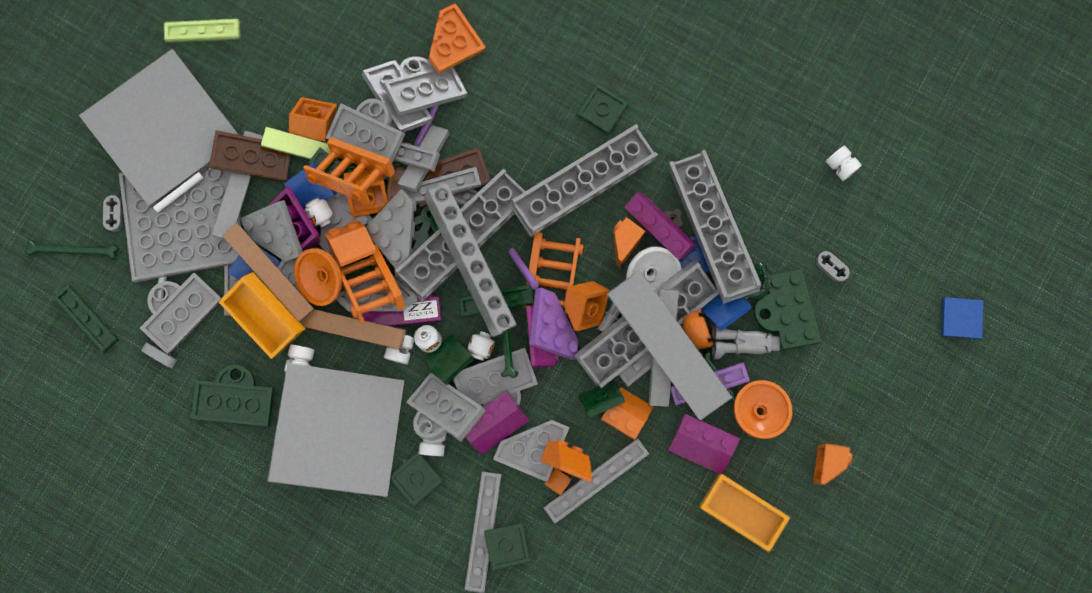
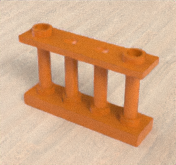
(350, 155)
(537, 262)
(387, 284)

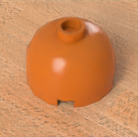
(697, 330)

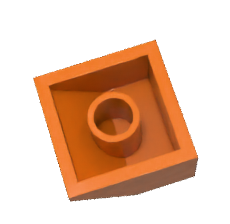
(312, 118)
(376, 195)
(626, 238)
(349, 243)
(586, 304)
(628, 416)
(567, 459)
(830, 462)

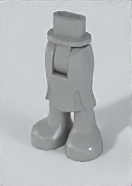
(744, 342)

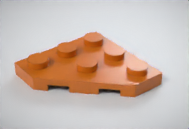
(453, 40)

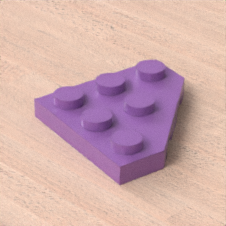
(551, 327)

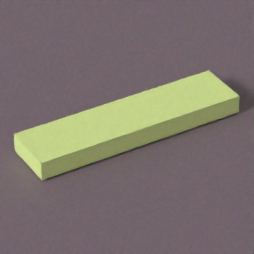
(202, 30)
(292, 143)

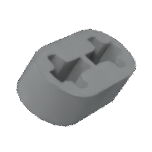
(113, 213)
(829, 270)
(159, 355)

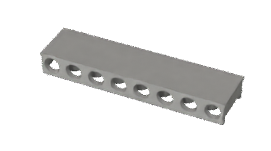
(582, 180)
(484, 216)
(714, 227)
(469, 260)
(669, 345)
(621, 346)

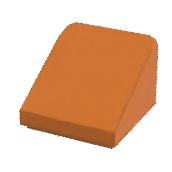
(558, 481)

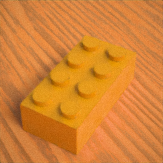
(261, 315)
(744, 512)

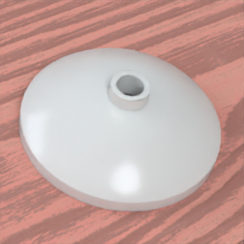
(659, 260)

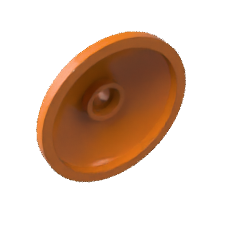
(317, 277)
(774, 405)

